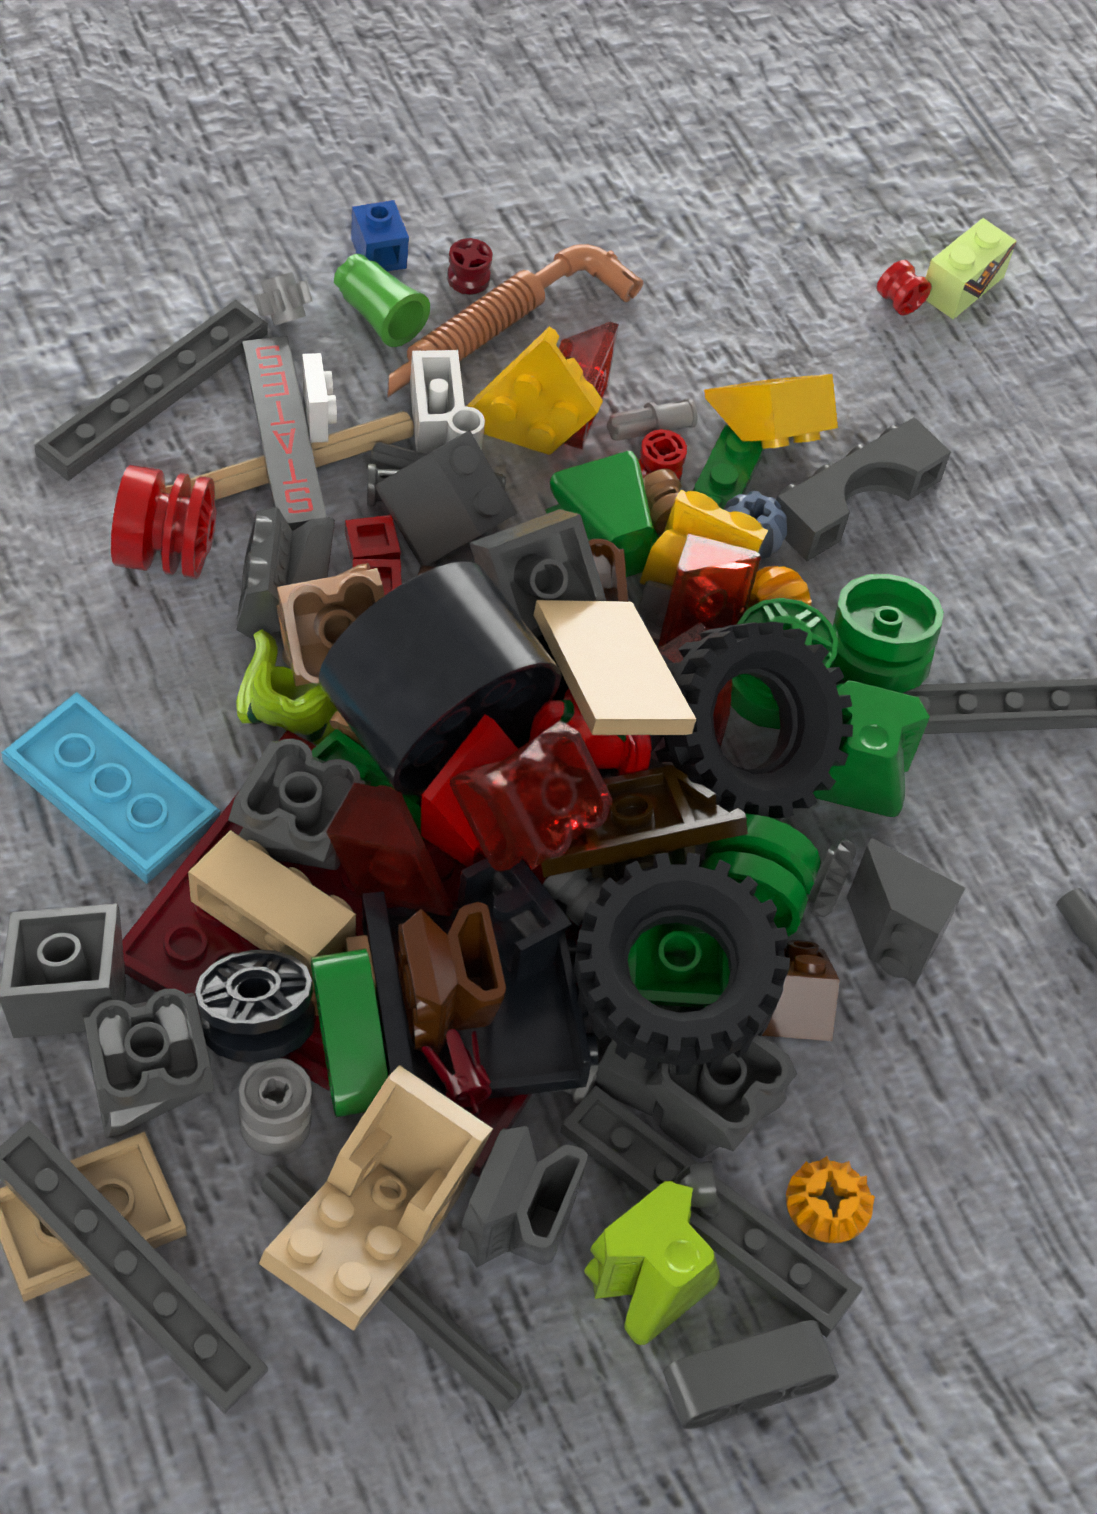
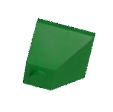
(678, 966)

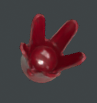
(470, 1082)

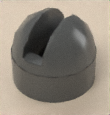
(701, 1179)

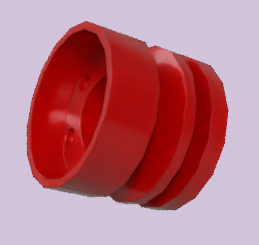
(154, 521)

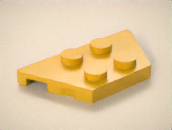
(538, 398)

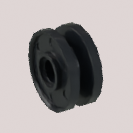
(256, 1005)

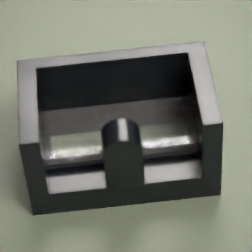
(521, 914)

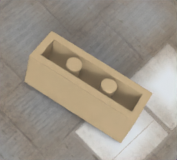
(269, 902)

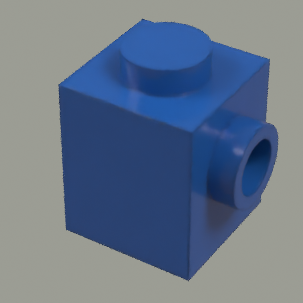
(380, 234)

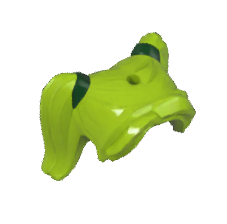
(272, 698)

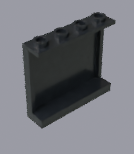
(529, 1046)

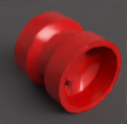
(662, 451)

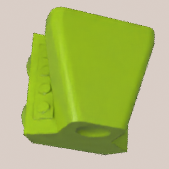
(655, 1260)

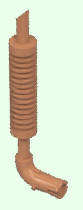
(514, 300)

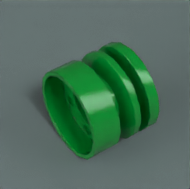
(749, 694)

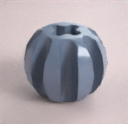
(768, 513)

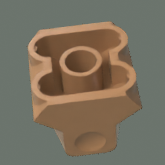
(318, 613)

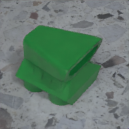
(611, 504)
(880, 750)

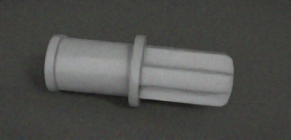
(651, 418)

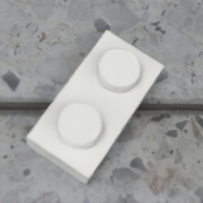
(318, 397)

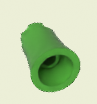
(383, 300)

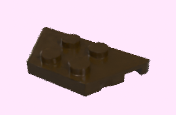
(648, 816)

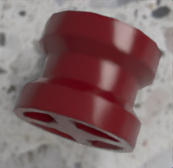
(469, 266)

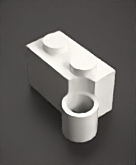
(439, 401)

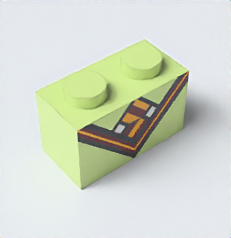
(969, 267)

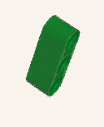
(349, 1029)

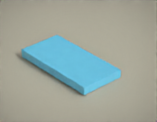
(111, 787)

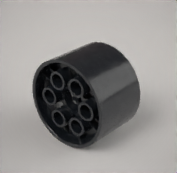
(429, 668)

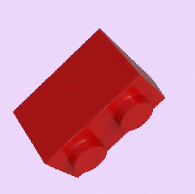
(441, 814)

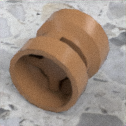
(661, 491)

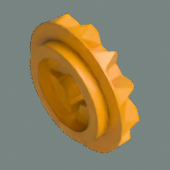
(813, 1214)

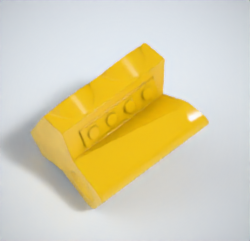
(699, 516)

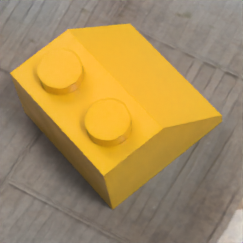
(777, 409)

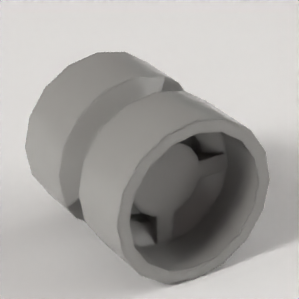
(275, 1107)

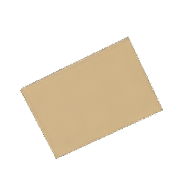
(131, 1183)

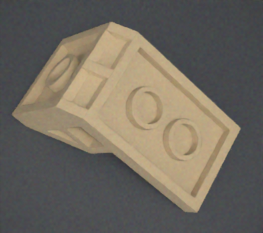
(380, 1199)

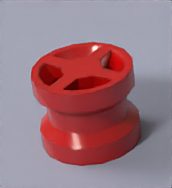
(904, 287)

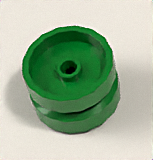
(886, 631)
(777, 860)

